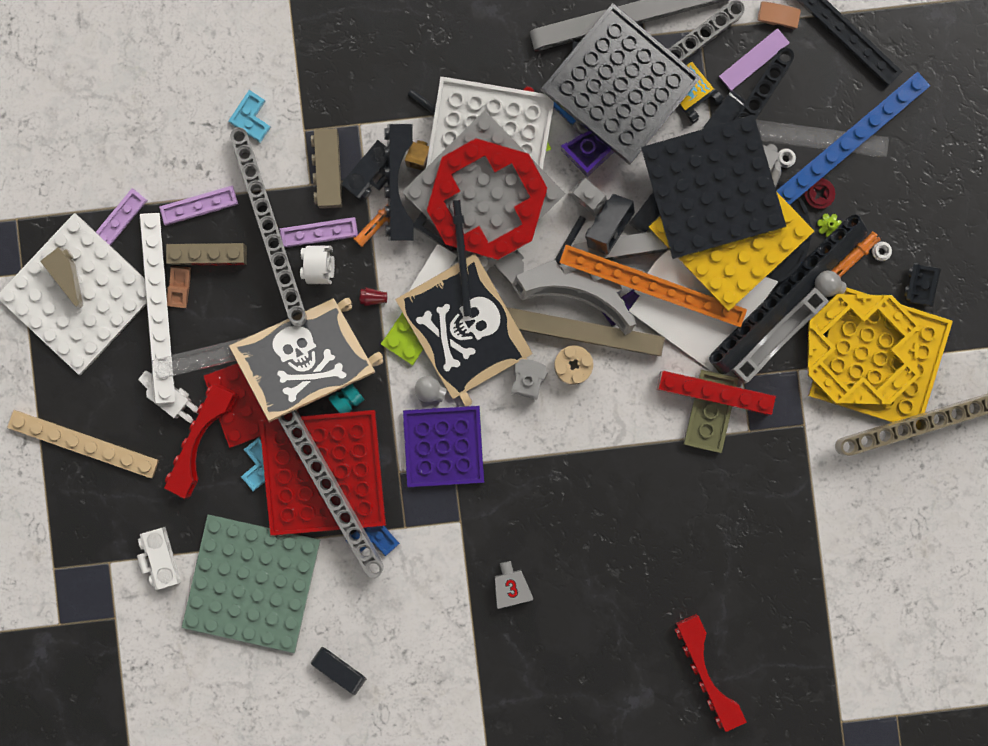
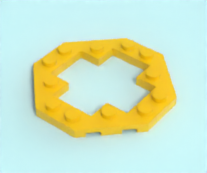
(863, 307)

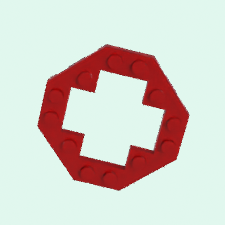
(498, 157)

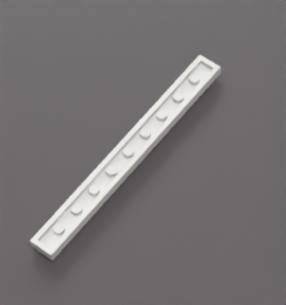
(156, 302)

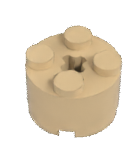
(576, 375)

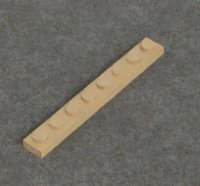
(83, 444)

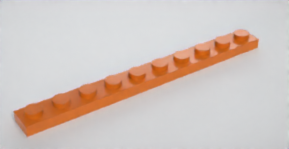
(651, 285)

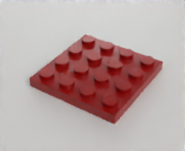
(243, 420)

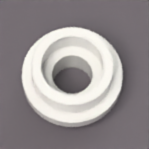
(791, 156)
(887, 248)

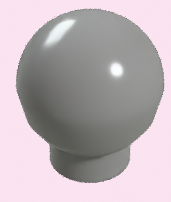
(829, 284)
(429, 389)

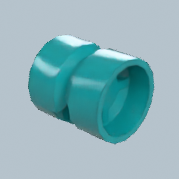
(346, 398)

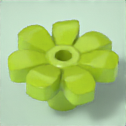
(825, 224)

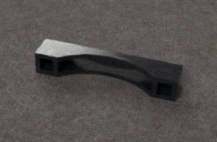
(399, 140)

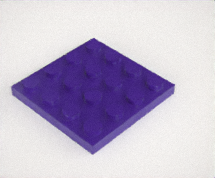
(443, 446)

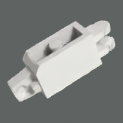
(174, 409)

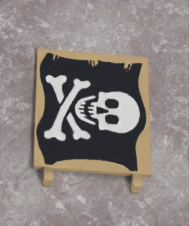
(459, 346)
(303, 363)

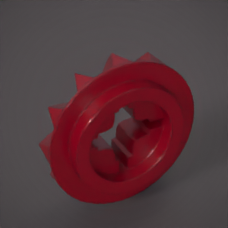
(829, 194)

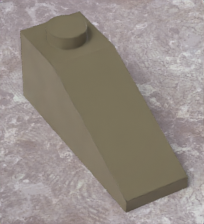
(63, 270)

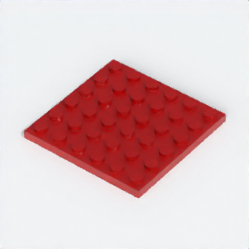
(351, 452)

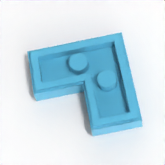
(246, 117)
(255, 476)

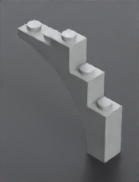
(602, 294)

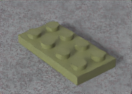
(709, 419)

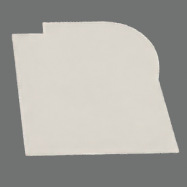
(686, 328)

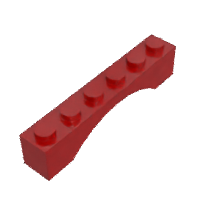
(716, 392)
(184, 474)
(727, 710)

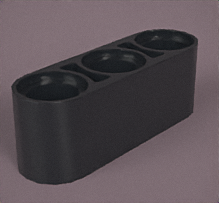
(338, 670)

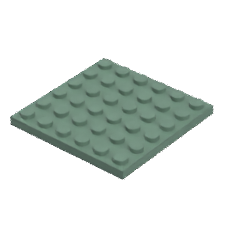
(251, 584)

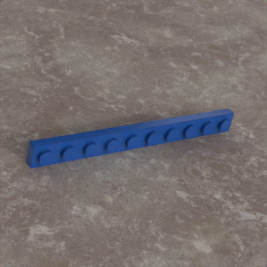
(853, 138)

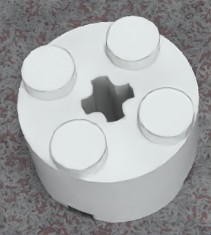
(317, 264)

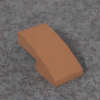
(779, 14)
(179, 286)

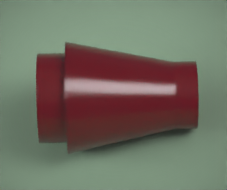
(371, 296)

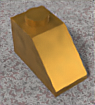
(417, 155)

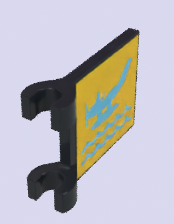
(698, 94)

